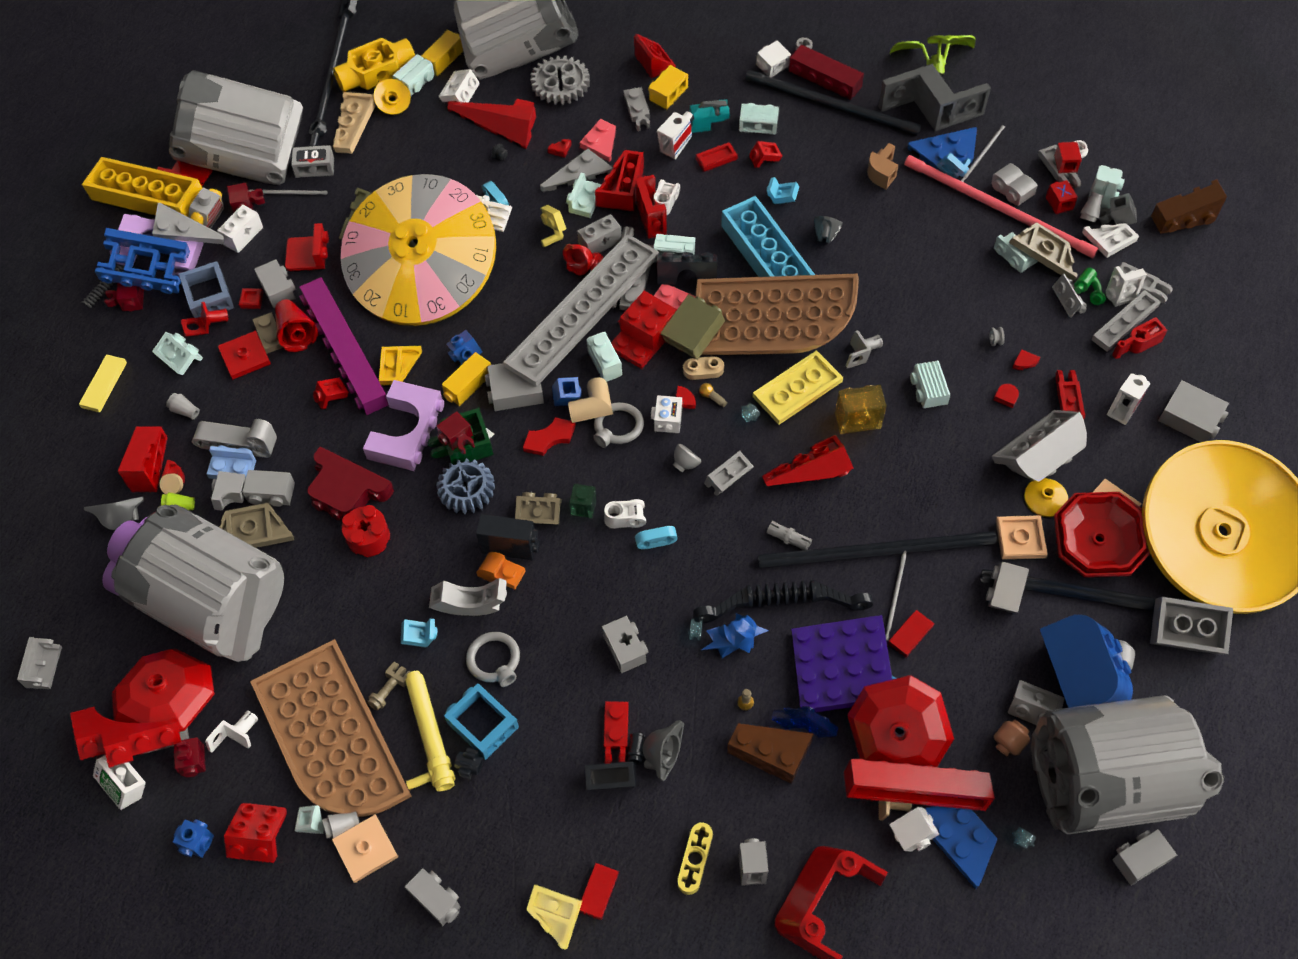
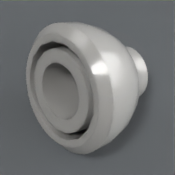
(685, 458)

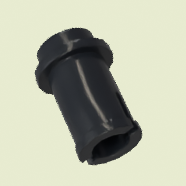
(636, 748)

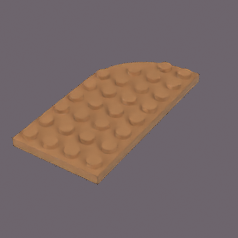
(779, 312)
(330, 734)

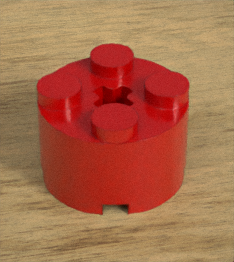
(365, 531)

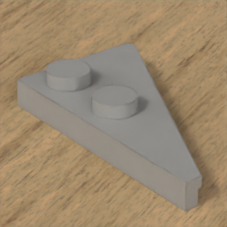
(584, 163)
(176, 226)

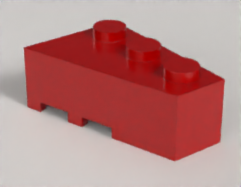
(619, 186)
(144, 459)

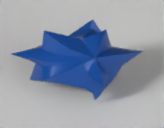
(736, 635)

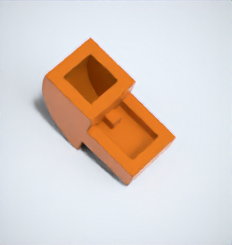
(496, 567)

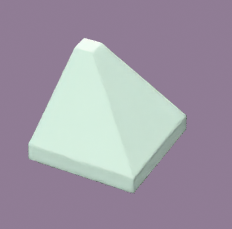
(309, 820)

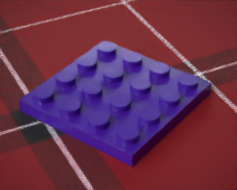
(839, 661)

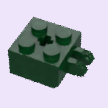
(480, 437)

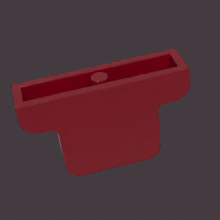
(344, 485)

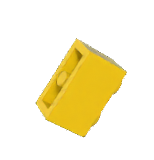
(668, 87)

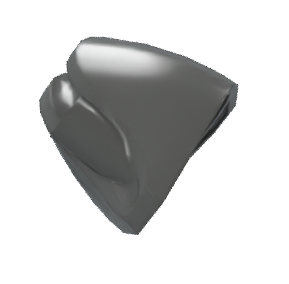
(826, 228)
(116, 513)
(663, 748)

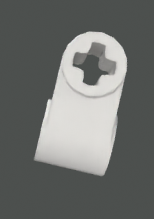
(666, 194)
(626, 514)

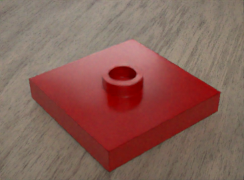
(244, 355)

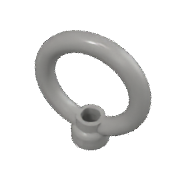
(604, 436)
(504, 674)

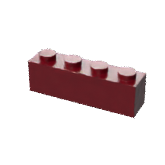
(826, 72)

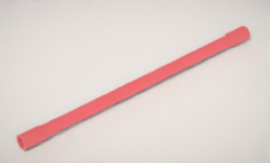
(921, 167)

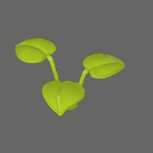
(937, 60)

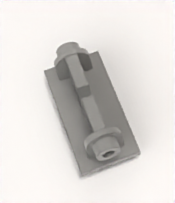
(1068, 297)

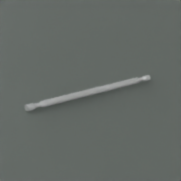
(982, 153)
(292, 192)
(895, 596)

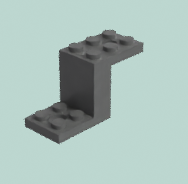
(933, 97)

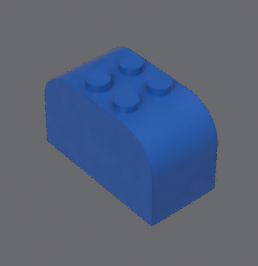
(1087, 661)

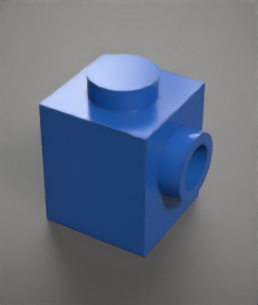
(566, 390)

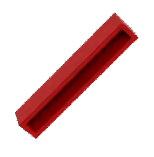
(918, 784)

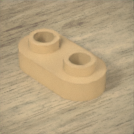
(703, 368)

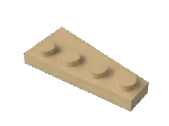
(354, 116)

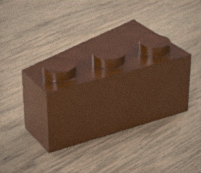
(1190, 210)
(770, 749)

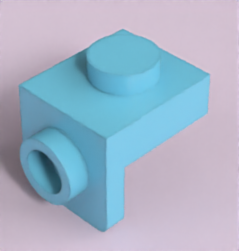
(782, 192)
(418, 633)

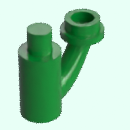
(1088, 278)

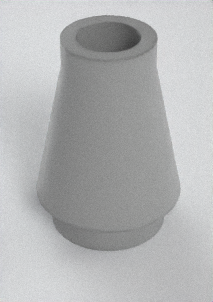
(1092, 207)
(181, 405)
(339, 823)

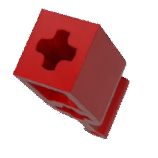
(1141, 338)

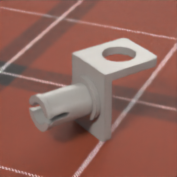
(863, 348)

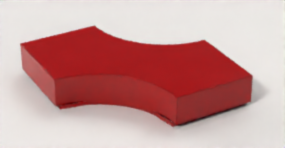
(557, 432)

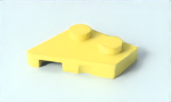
(555, 913)

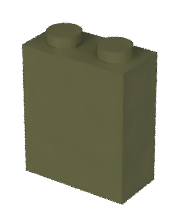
(693, 326)

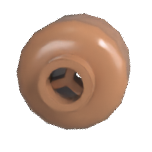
(1011, 738)

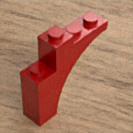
(117, 739)

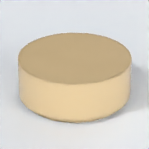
(171, 483)

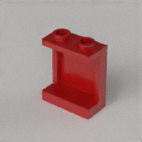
(653, 217)

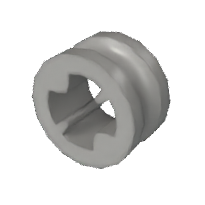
(804, 41)
(996, 336)

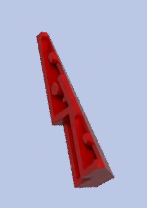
(507, 120)

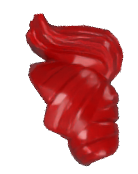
(580, 258)

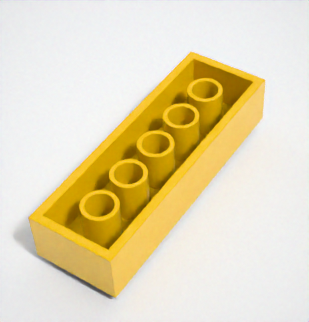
(140, 187)

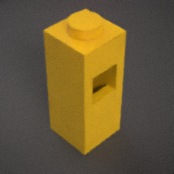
(444, 51)
(466, 379)

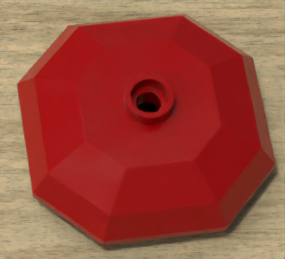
(1109, 517)
(181, 693)
(902, 704)

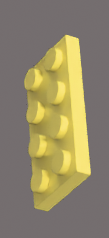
(797, 387)

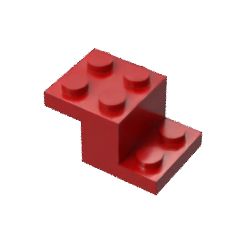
(642, 329)

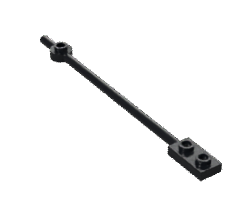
(319, 127)

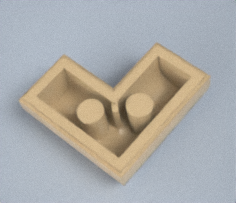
(595, 406)

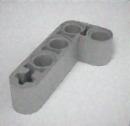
(258, 438)

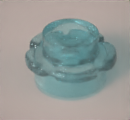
(750, 412)
(1024, 838)

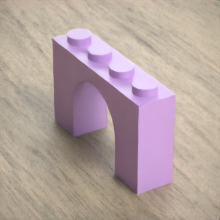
(145, 226)
(407, 449)

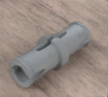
(789, 536)

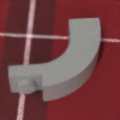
(468, 600)

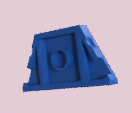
(935, 148)
(963, 840)

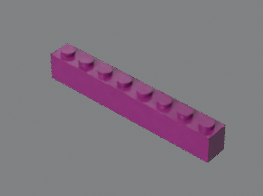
(344, 346)

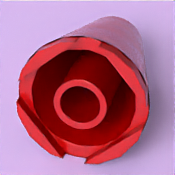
(294, 327)

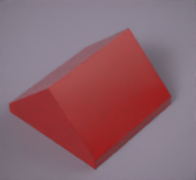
(651, 56)

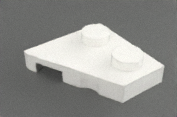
(1111, 237)

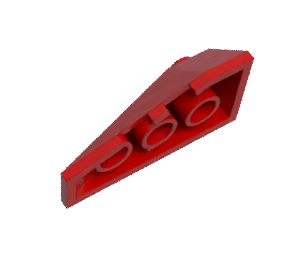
(825, 461)

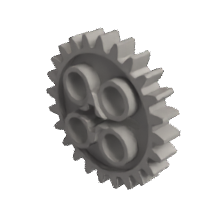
(546, 82)

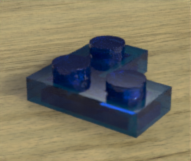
(805, 718)

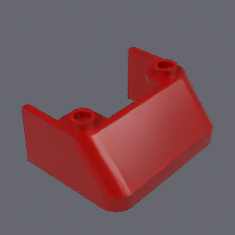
(796, 917)

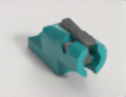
(708, 113)

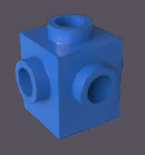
(462, 347)
(193, 838)

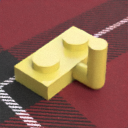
(553, 219)

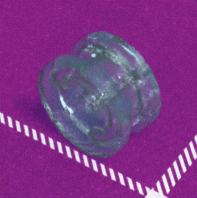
(696, 629)

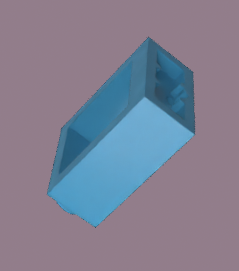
(496, 736)

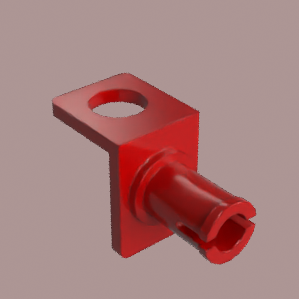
(204, 321)

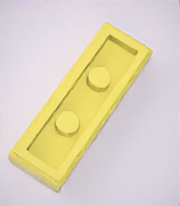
(103, 383)

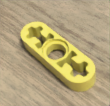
(693, 839)

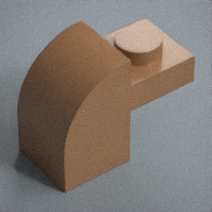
(881, 168)

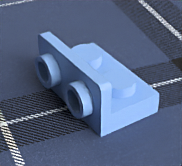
(230, 460)

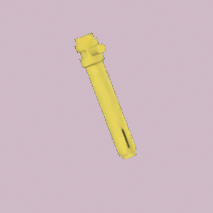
(438, 763)

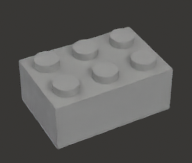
(1191, 625)

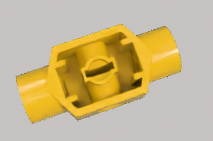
(373, 63)

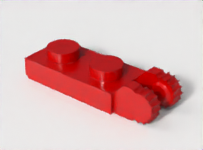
(1069, 392)
(616, 729)

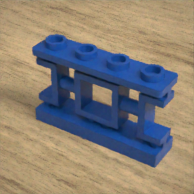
(144, 246)

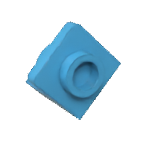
(952, 166)

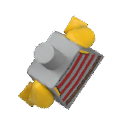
(206, 207)

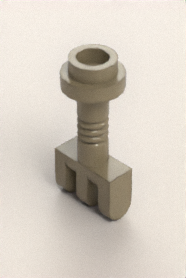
(377, 701)

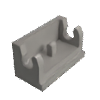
(728, 473)
(39, 663)

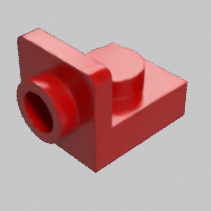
(764, 152)
(329, 390)

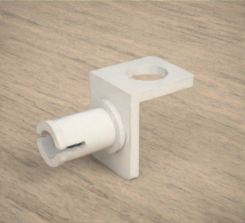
(236, 732)

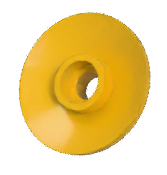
(392, 88)
(1040, 502)

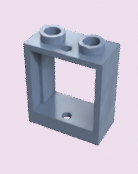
(201, 274)

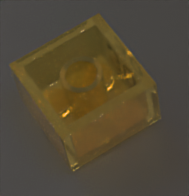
(860, 409)

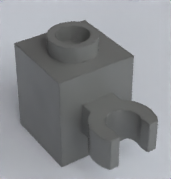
(1121, 210)

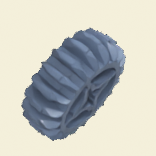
(453, 492)

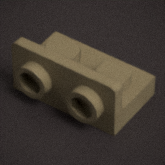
(538, 509)

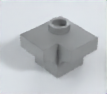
(227, 489)

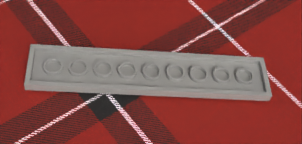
(580, 310)

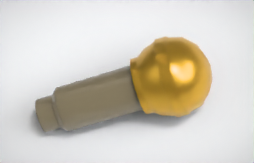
(707, 390)
(745, 701)

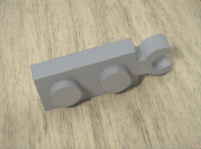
(637, 107)

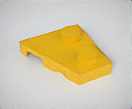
(397, 363)

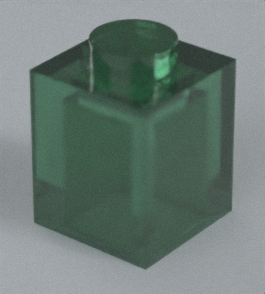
(583, 500)

